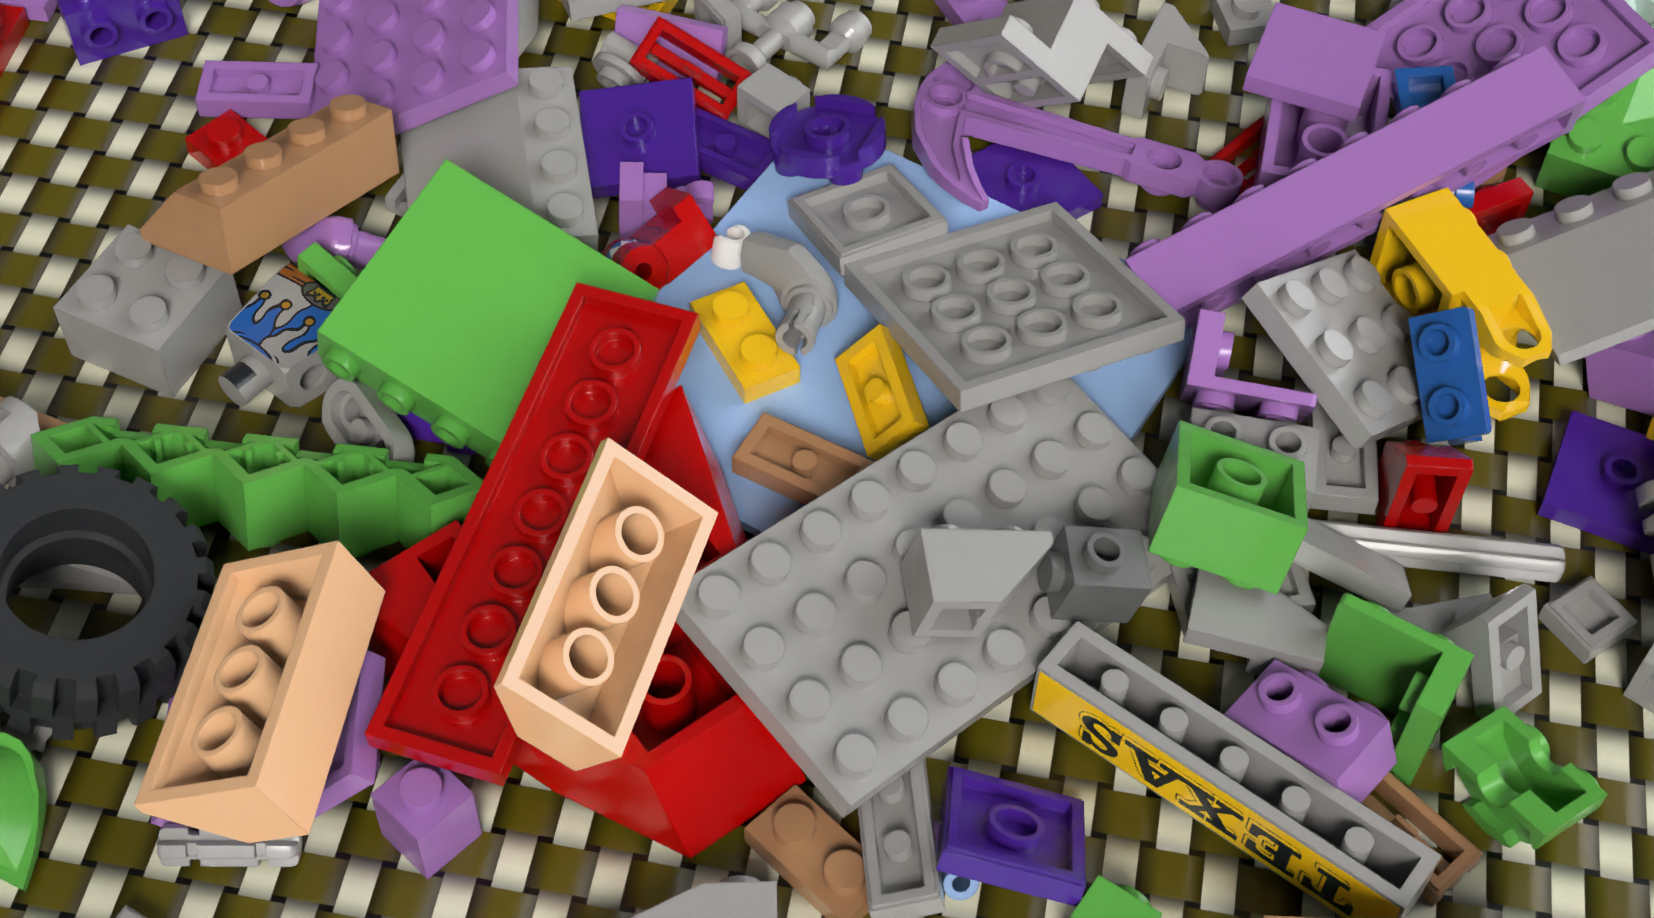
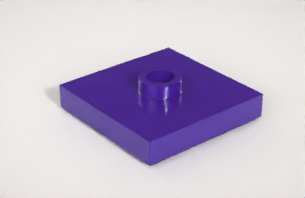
(640, 124)
(1033, 180)
(1597, 481)
(1012, 836)

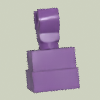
(639, 187)

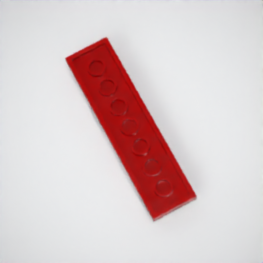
(597, 380)

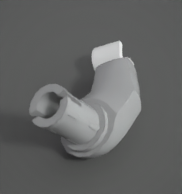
(793, 273)

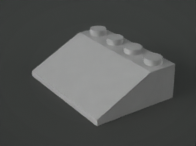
(518, 143)
(1589, 265)

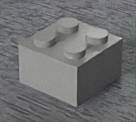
(147, 312)

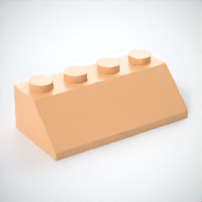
(603, 610)
(264, 695)

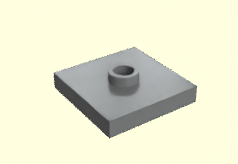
(866, 217)

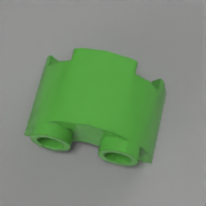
(1514, 782)

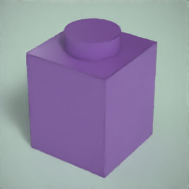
(426, 815)

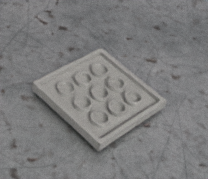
(1012, 305)

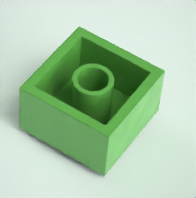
(1228, 508)

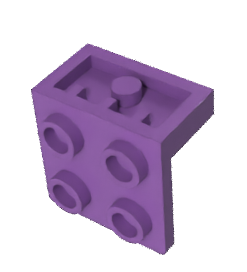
(1207, 389)

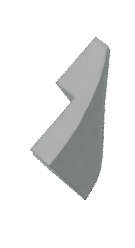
(1254, 625)

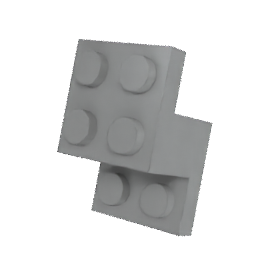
(1043, 51)

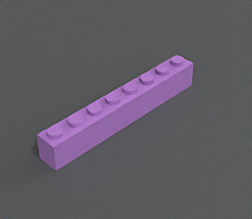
(1345, 194)

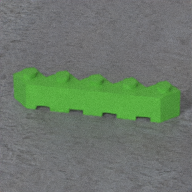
(270, 486)

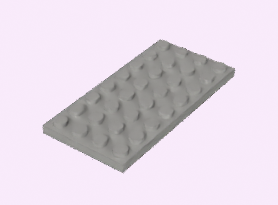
(817, 609)

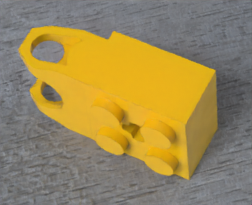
(1441, 260)

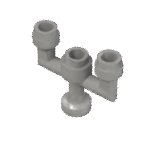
(790, 30)

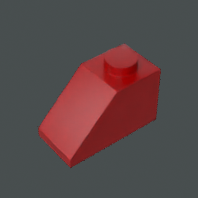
(1420, 485)

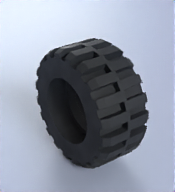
(124, 531)

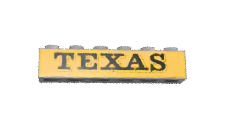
(1230, 779)

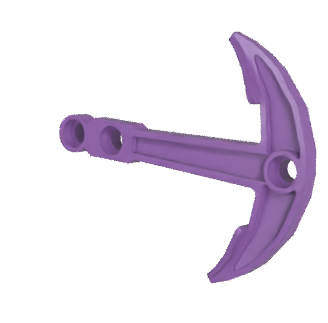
(955, 107)

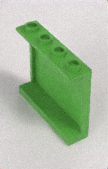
(462, 308)

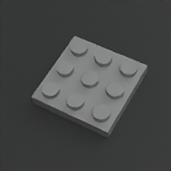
(1344, 343)

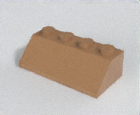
(278, 186)

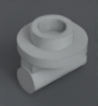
(614, 65)

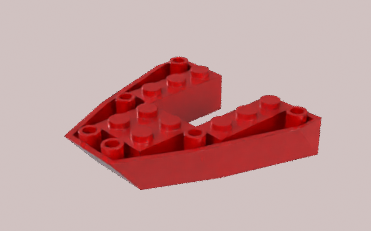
(696, 749)

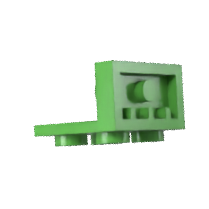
(1397, 670)

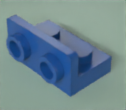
(1450, 376)

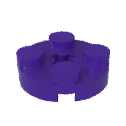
(827, 140)

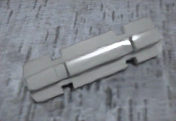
(181, 845)

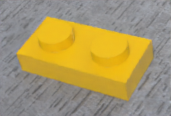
(745, 343)
(881, 393)

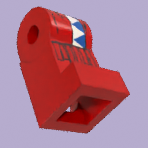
(666, 242)

